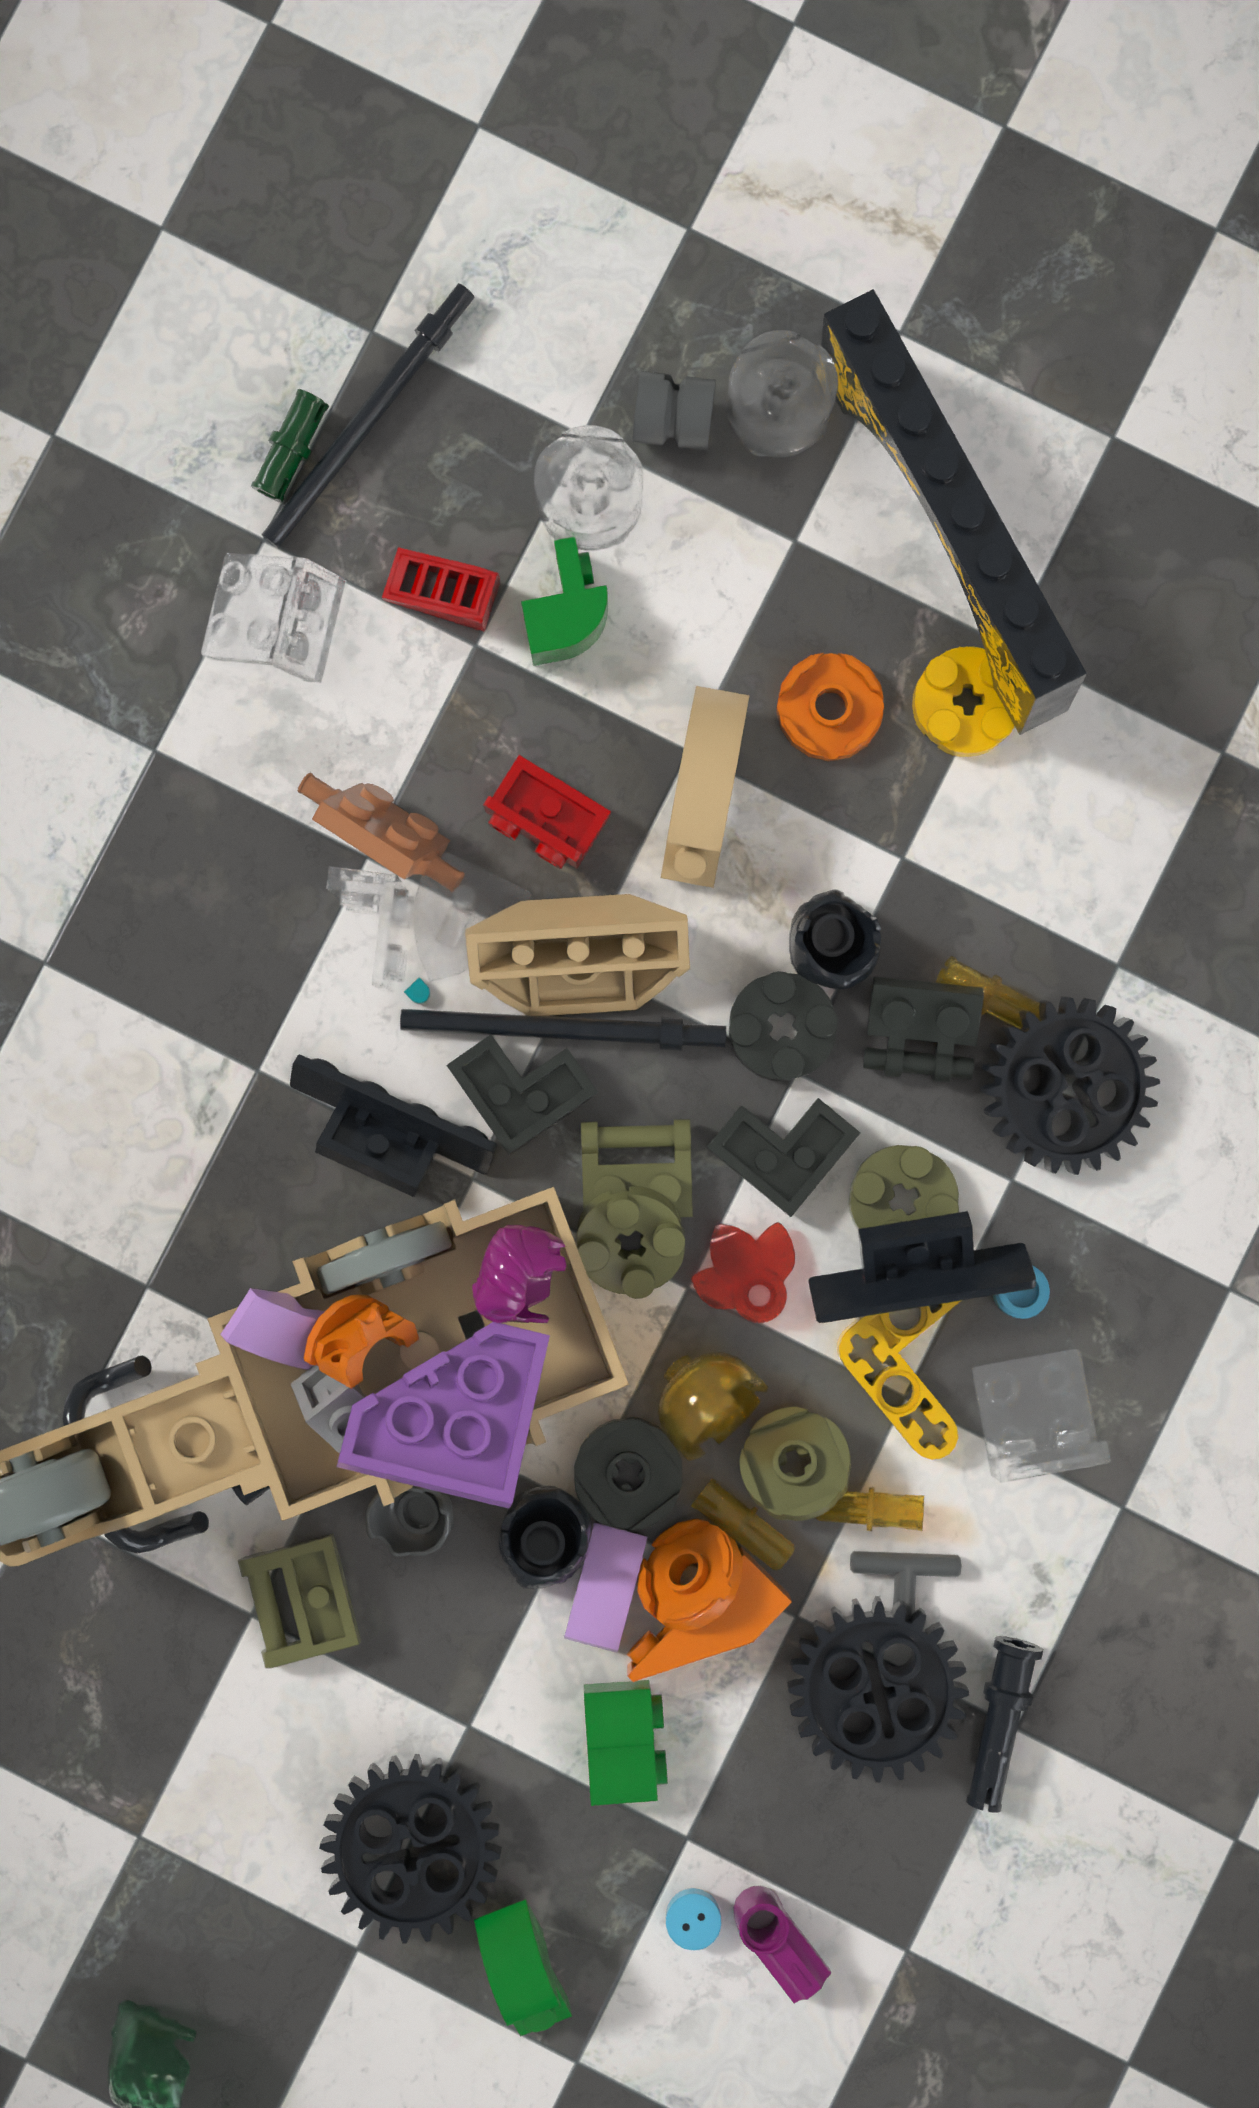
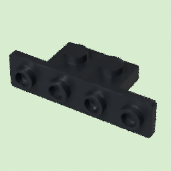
(382, 1133)
(920, 1267)

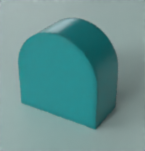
(418, 991)

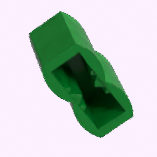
(621, 1742)

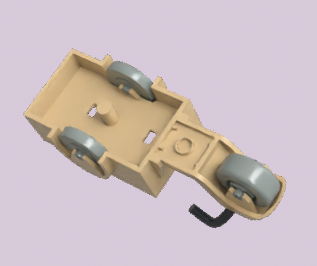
(241, 1413)

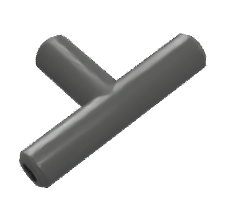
(905, 1569)

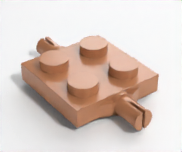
(382, 830)

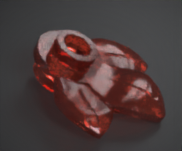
(743, 1263)

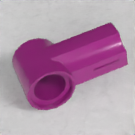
(780, 1944)

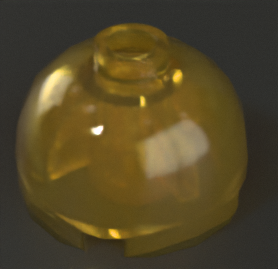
(707, 1400)

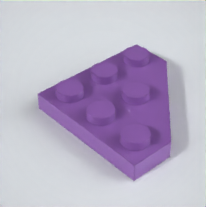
(453, 1419)

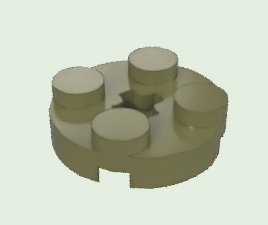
(907, 1166)
(624, 1212)
(810, 1436)

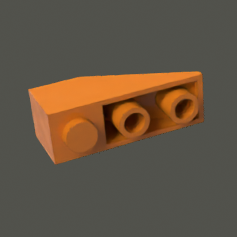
(755, 1607)

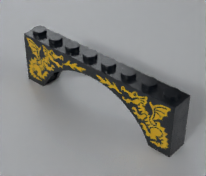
(884, 390)

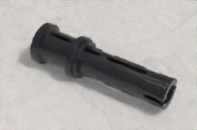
(1007, 1697)

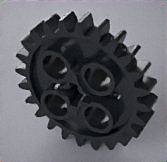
(1108, 1057)
(831, 1700)
(424, 1897)

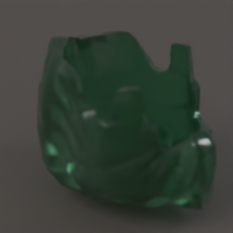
(143, 2060)

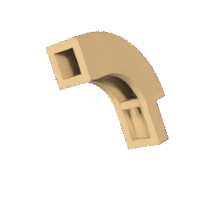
(704, 786)

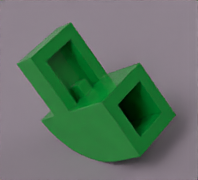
(570, 621)
(521, 1969)

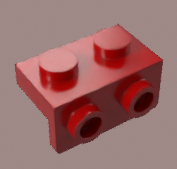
(547, 813)

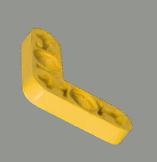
(890, 1342)

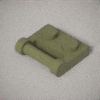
(668, 1179)
(316, 1596)

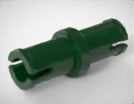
(290, 445)

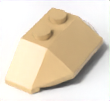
(578, 954)

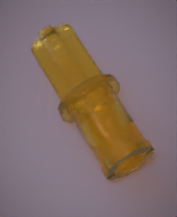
(998, 998)
(878, 1510)
(744, 1525)

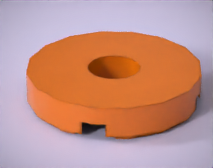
(823, 737)
(711, 1589)

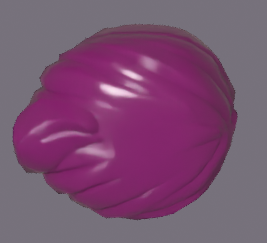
(517, 1274)

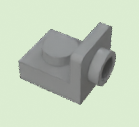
(325, 1404)

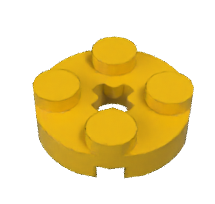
(946, 723)

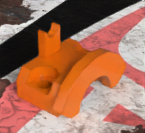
(348, 1333)

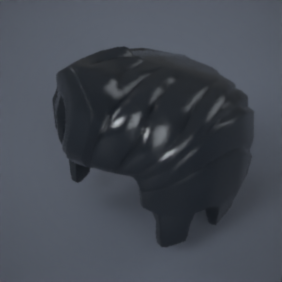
(834, 941)
(544, 1537)

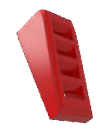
(474, 617)

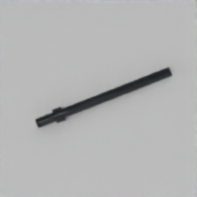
(431, 335)
(668, 1033)

